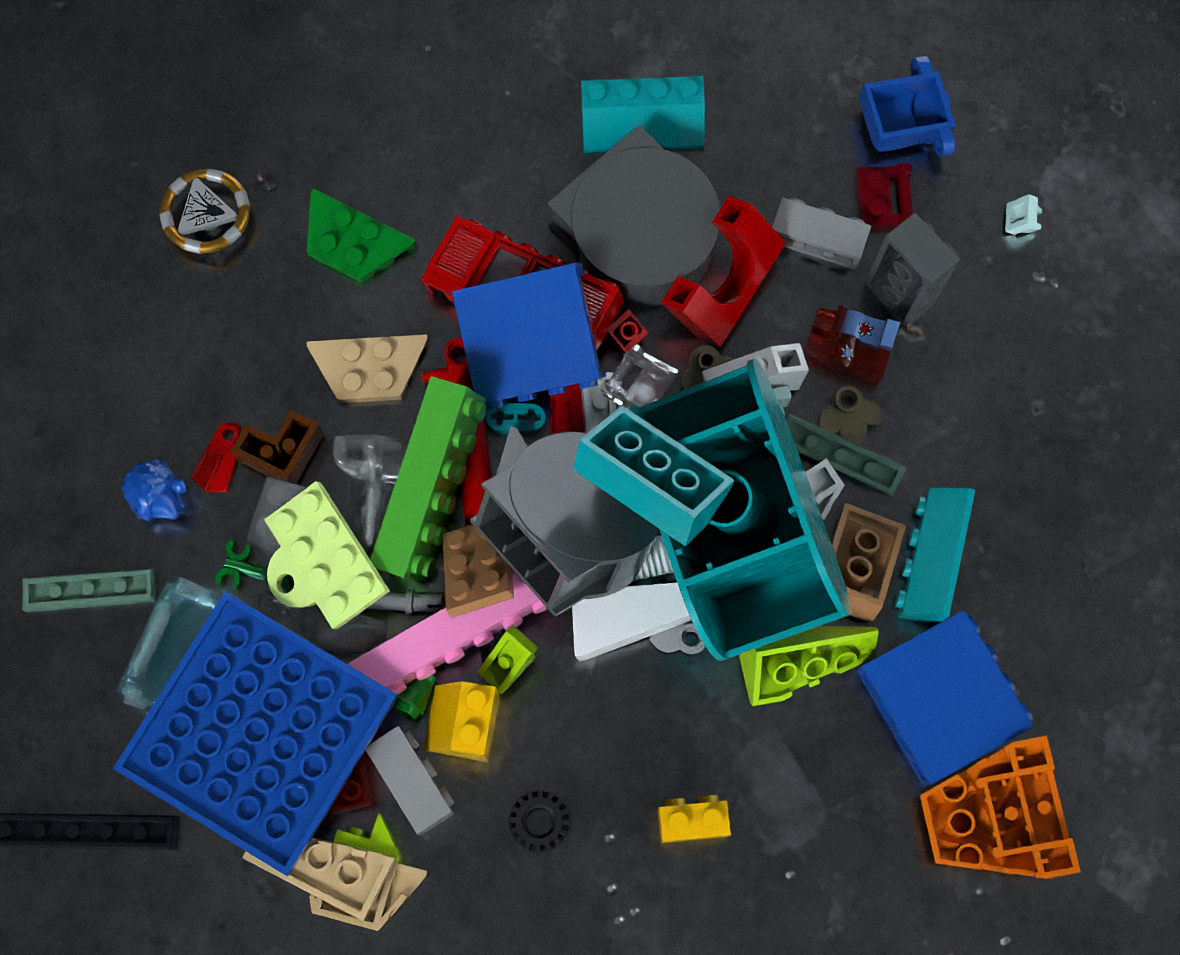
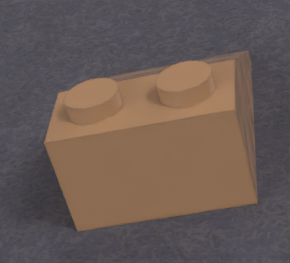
(866, 555)

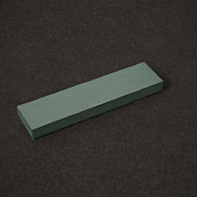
(845, 455)
(89, 590)

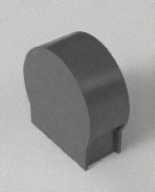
(639, 219)
(561, 528)

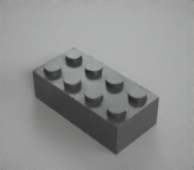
(911, 269)

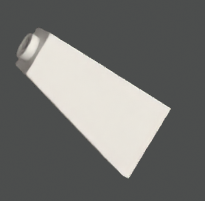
(626, 617)

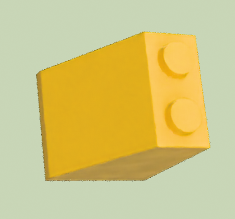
(462, 720)

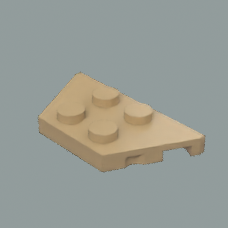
(368, 366)
(395, 891)

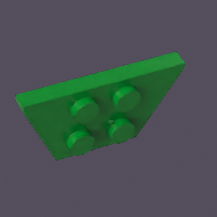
(351, 239)

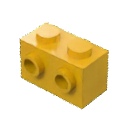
(693, 821)

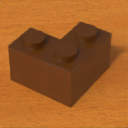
(283, 455)

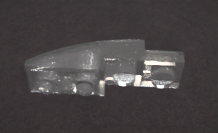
(355, 636)

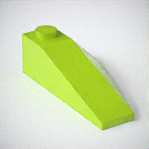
(803, 659)

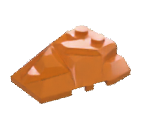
(1003, 815)

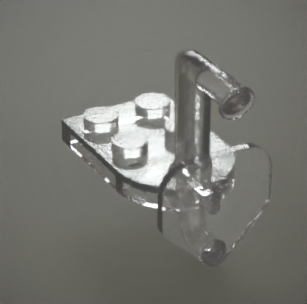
(367, 479)

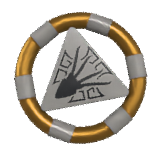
(204, 211)

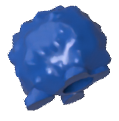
(153, 491)

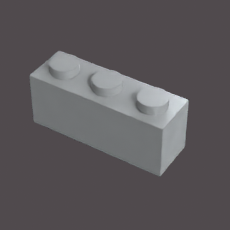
(821, 232)
(410, 779)

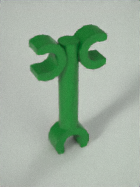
(237, 565)

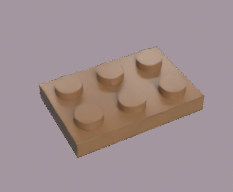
(473, 572)

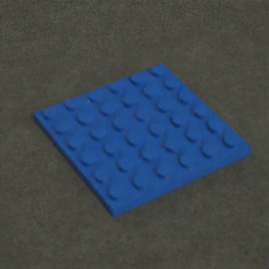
(256, 733)

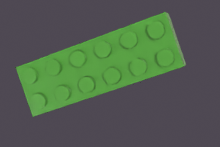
(428, 480)

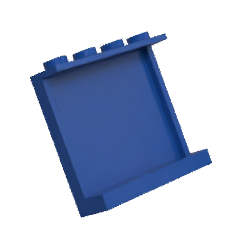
(528, 335)
(945, 698)

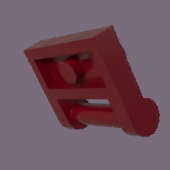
(875, 196)

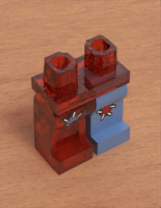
(854, 343)

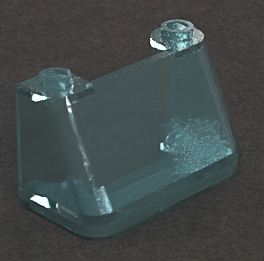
(165, 640)

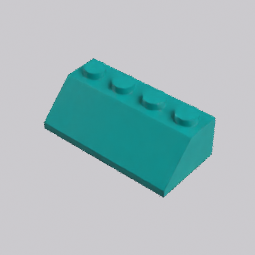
(664, 107)
(652, 474)
(935, 555)

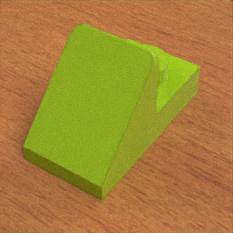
(508, 659)
(380, 840)

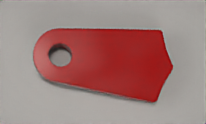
(566, 411)
(217, 463)

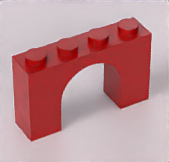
(754, 251)

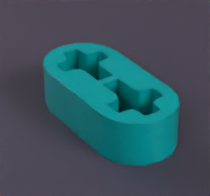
(516, 411)

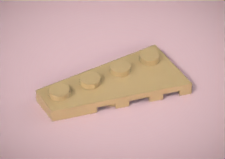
(338, 874)

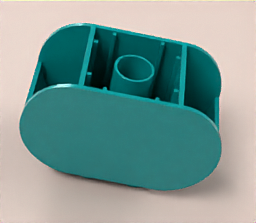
(765, 554)

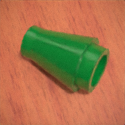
(414, 699)

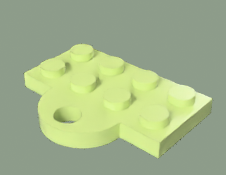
(321, 558)

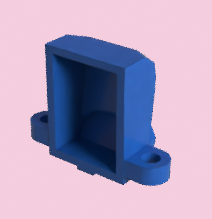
(909, 111)

